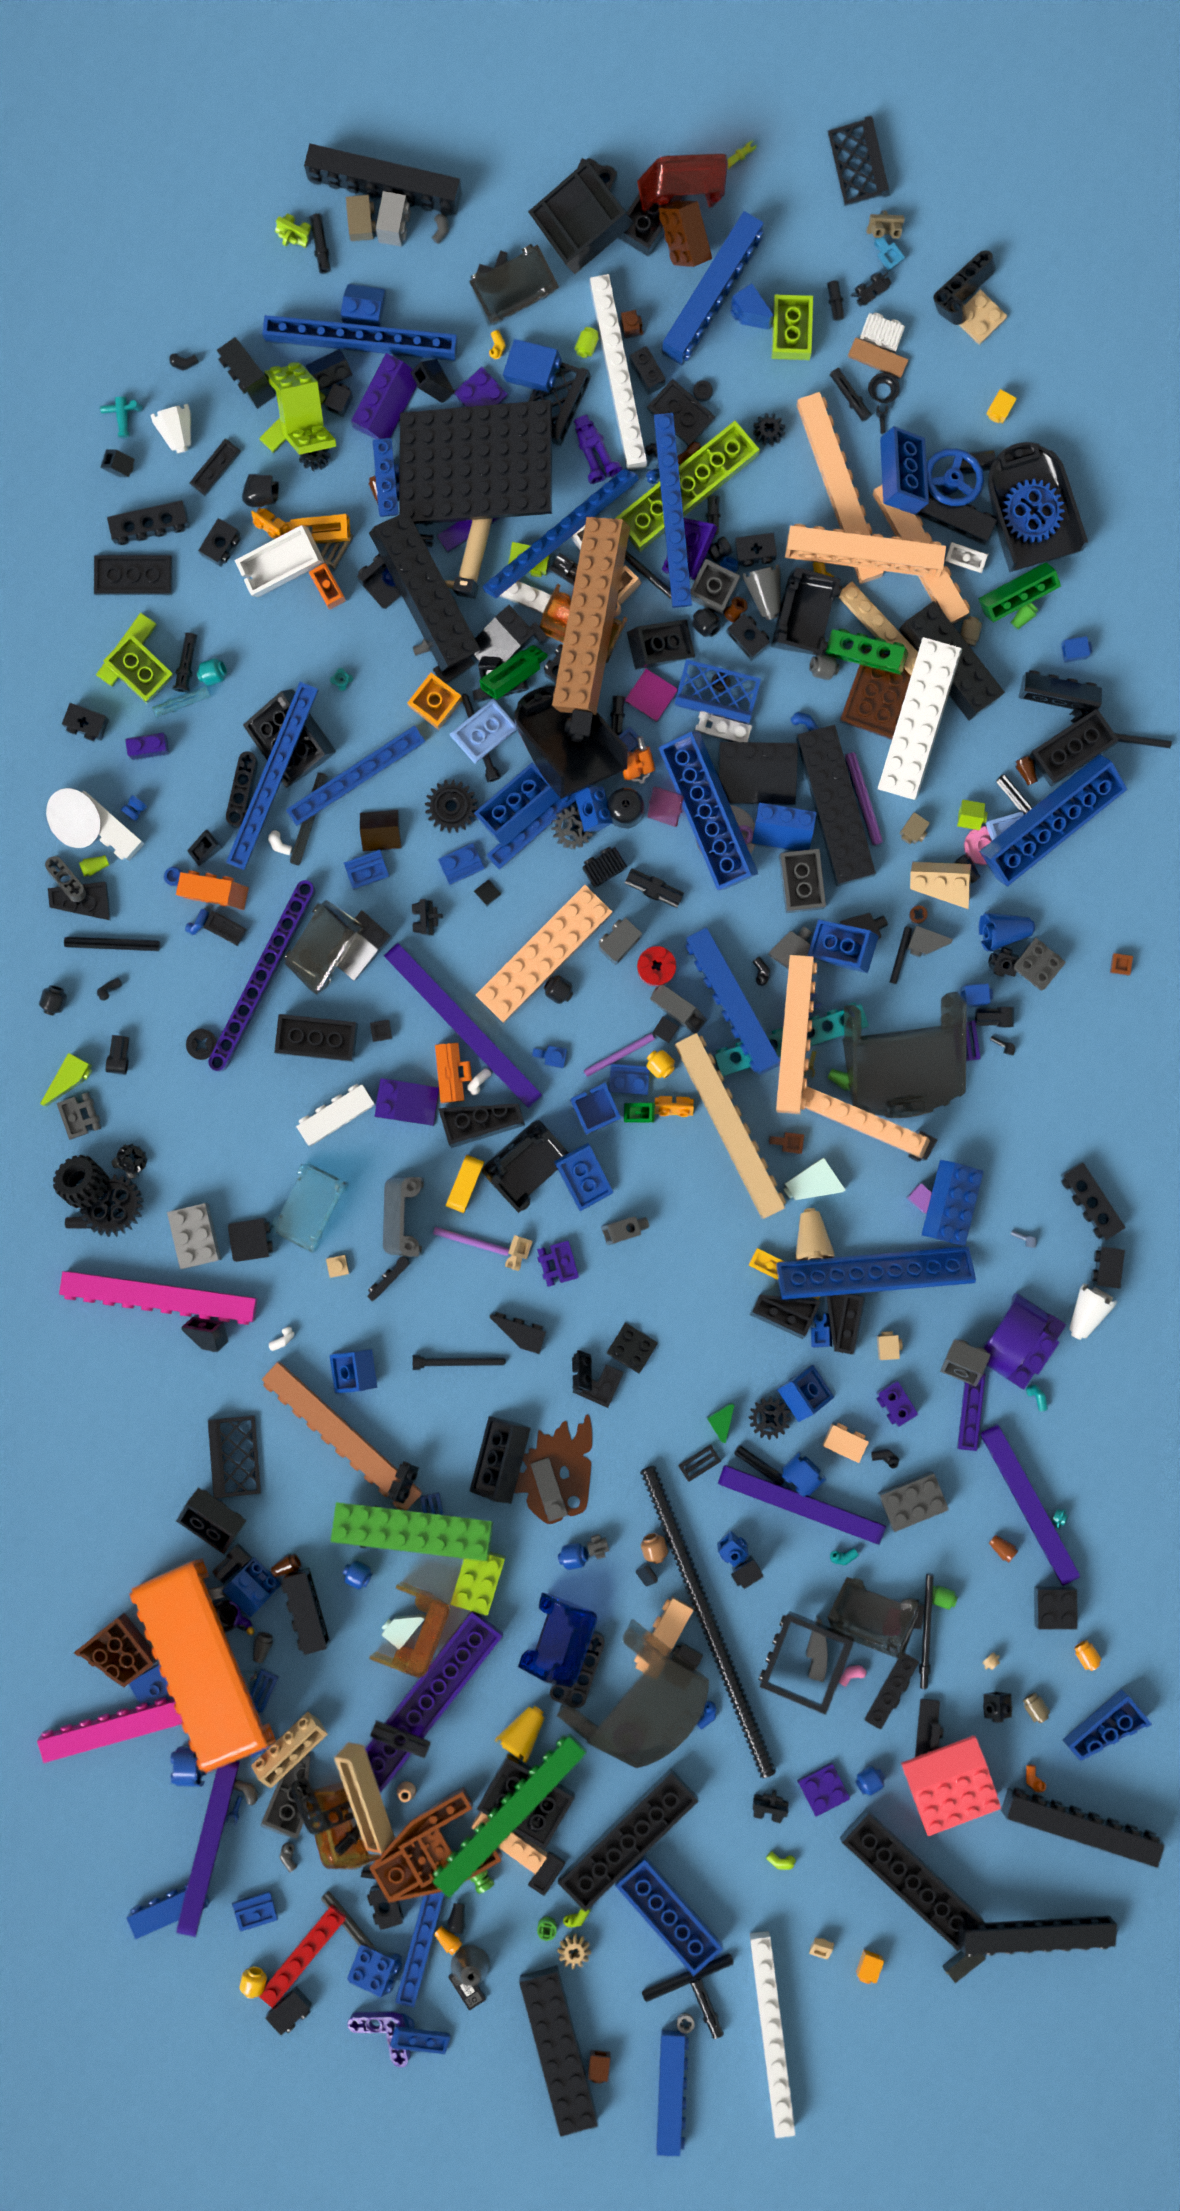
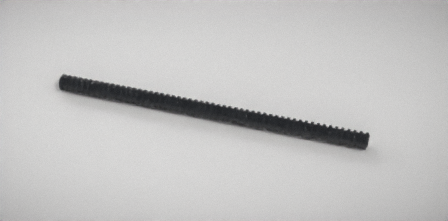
(708, 1623)

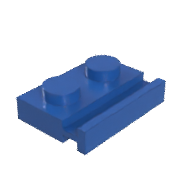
(461, 864)
(366, 869)
(629, 1079)
(255, 1911)

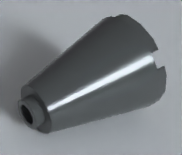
(765, 590)
(470, 1965)

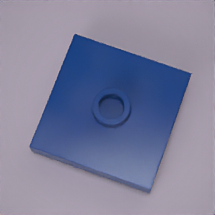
(150, 1686)

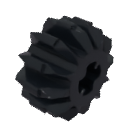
(768, 423)
(309, 460)

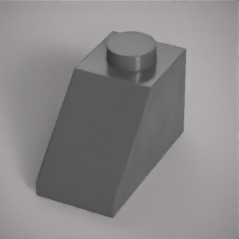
(925, 942)

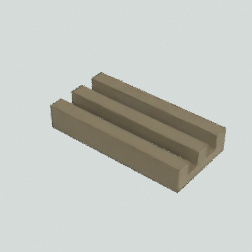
(328, 561)

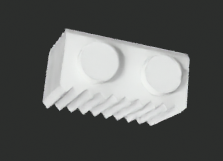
(882, 332)

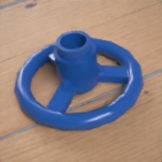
(954, 478)

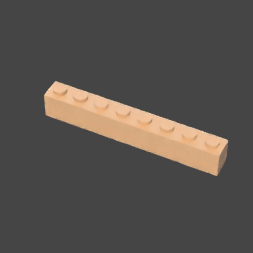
(940, 589)
(795, 1034)
(865, 1122)

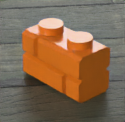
(327, 586)

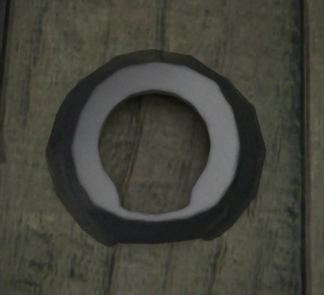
(887, 379)

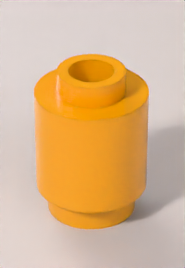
(1087, 1655)

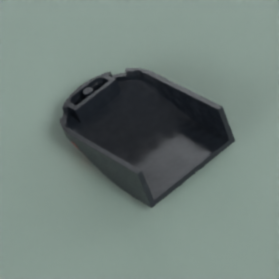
(1030, 462)
(564, 763)

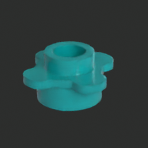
(341, 674)
(1060, 1518)

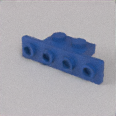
(386, 474)

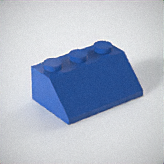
(783, 827)

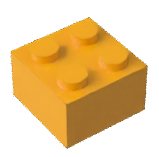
(435, 701)

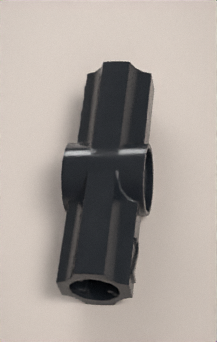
(654, 888)
(387, 1734)

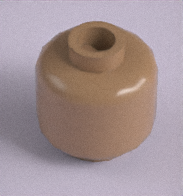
(654, 1548)

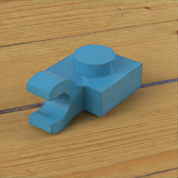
(889, 254)

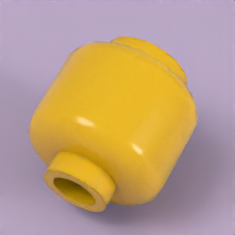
(660, 1064)
(253, 1982)

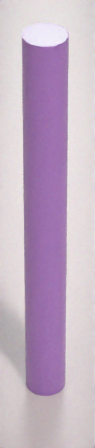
(618, 1055)
(471, 1241)

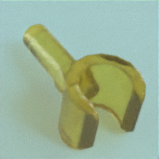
(811, 1063)

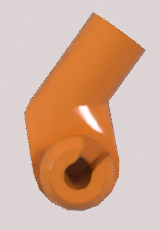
(1033, 1781)

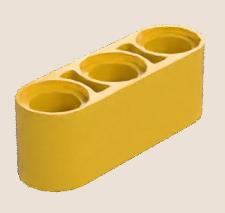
(465, 1183)

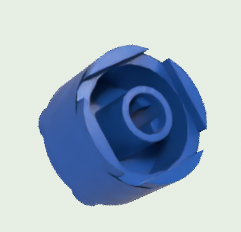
(803, 1474)
(185, 1768)

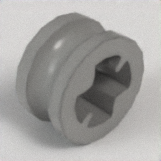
(216, 1592)
(681, 2028)

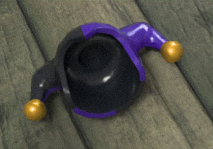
(232, 1618)

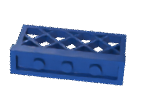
(710, 707)

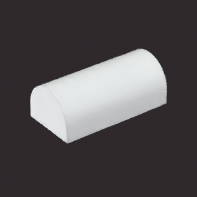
(966, 557)

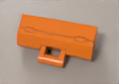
(448, 1073)

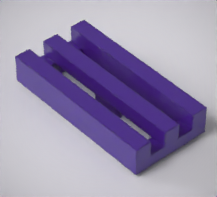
(975, 1042)

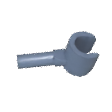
(1030, 1241)

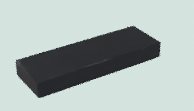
(215, 467)

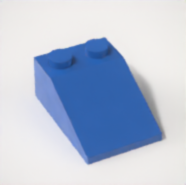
(843, 945)

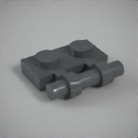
(73, 1119)

